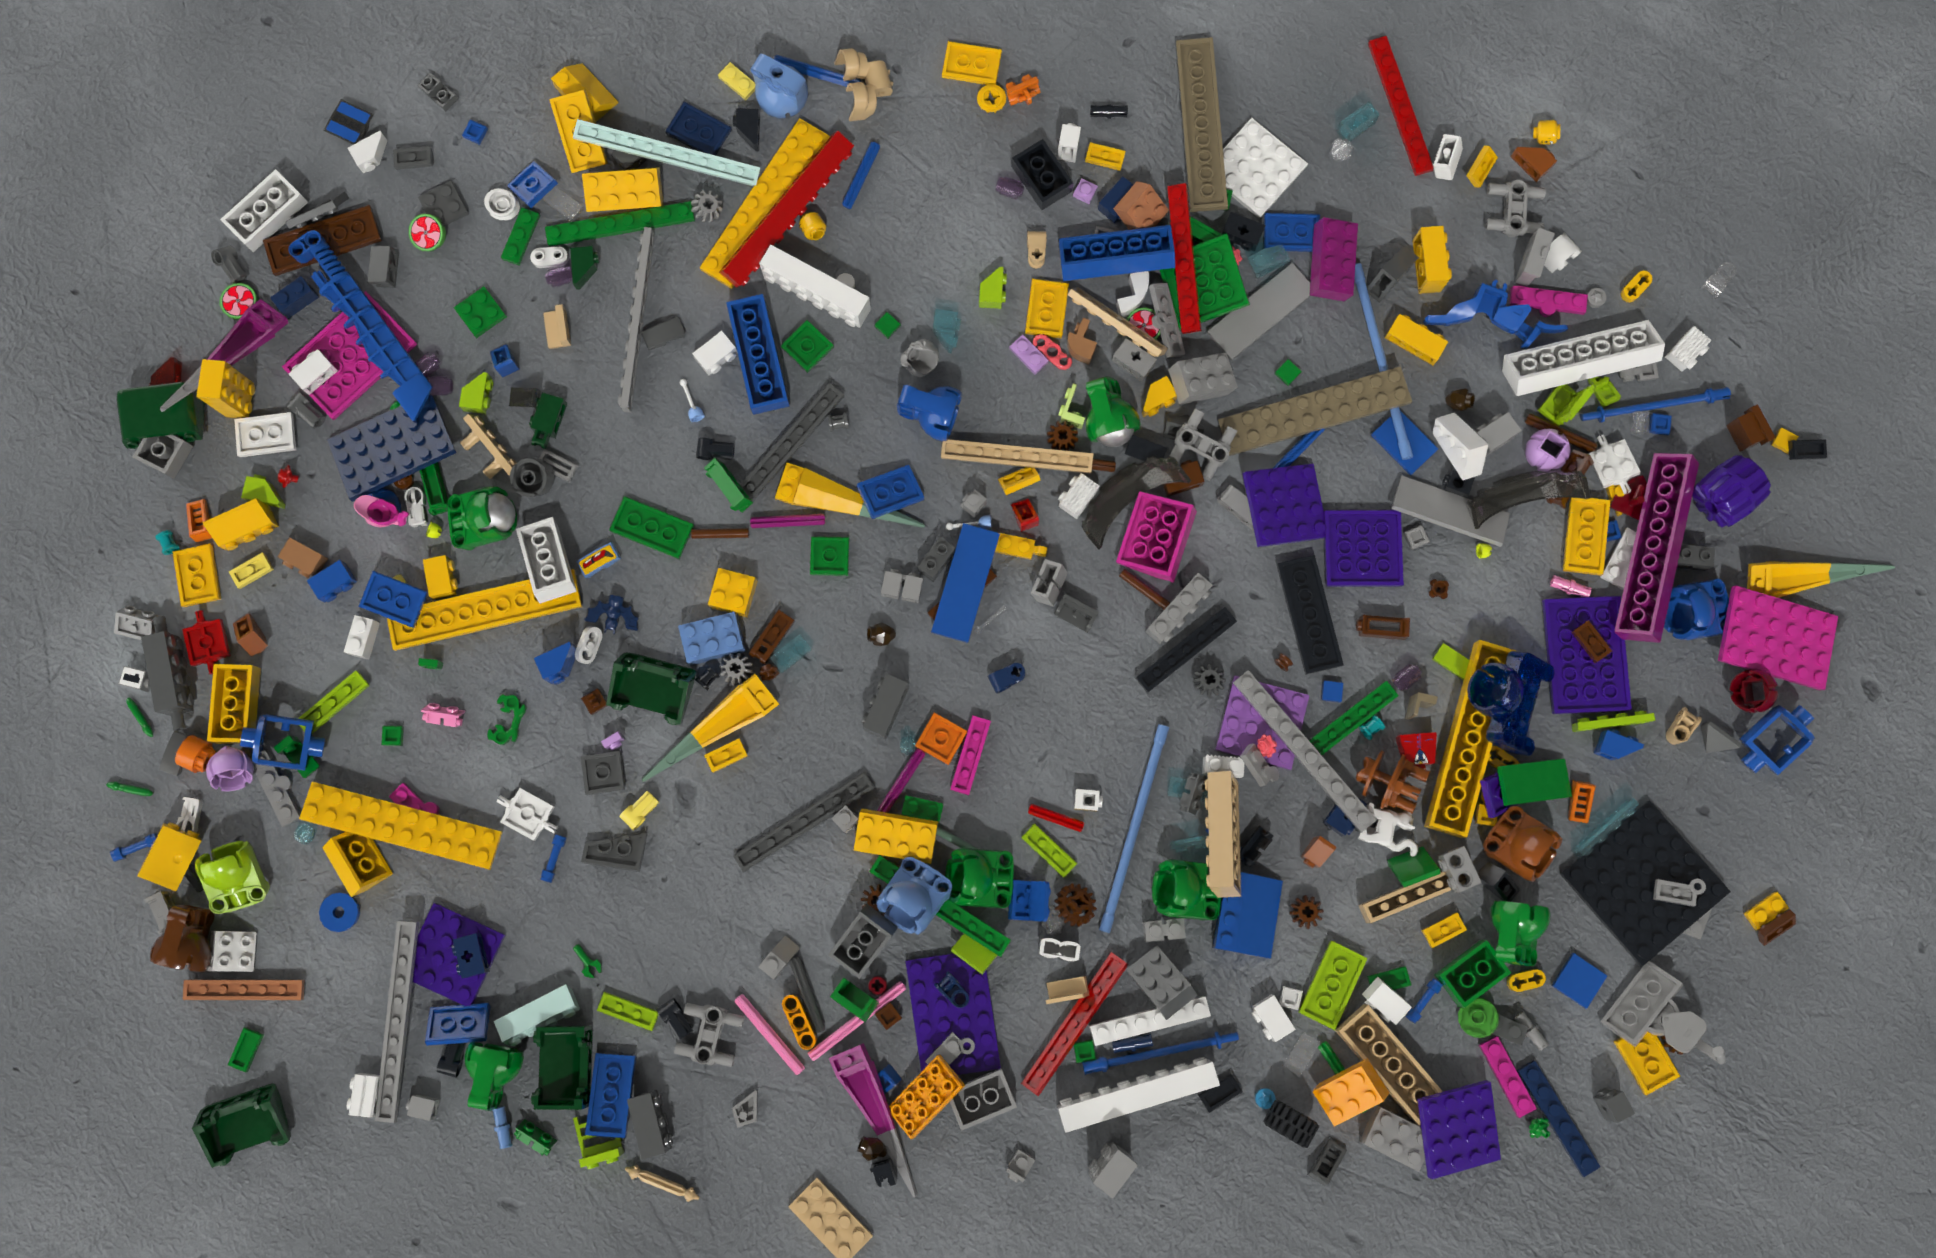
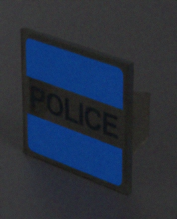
(348, 122)

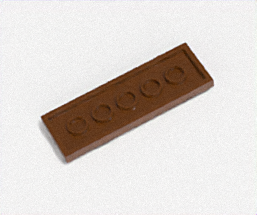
(341, 232)

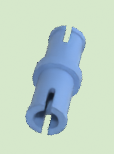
(502, 1127)

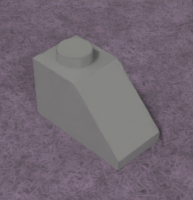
(779, 957)

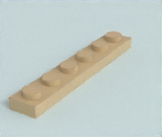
(1123, 326)

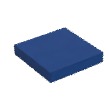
(532, 184)
(1579, 980)

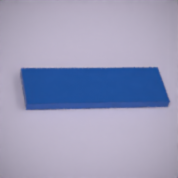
(965, 583)

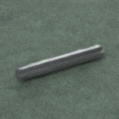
(807, 995)

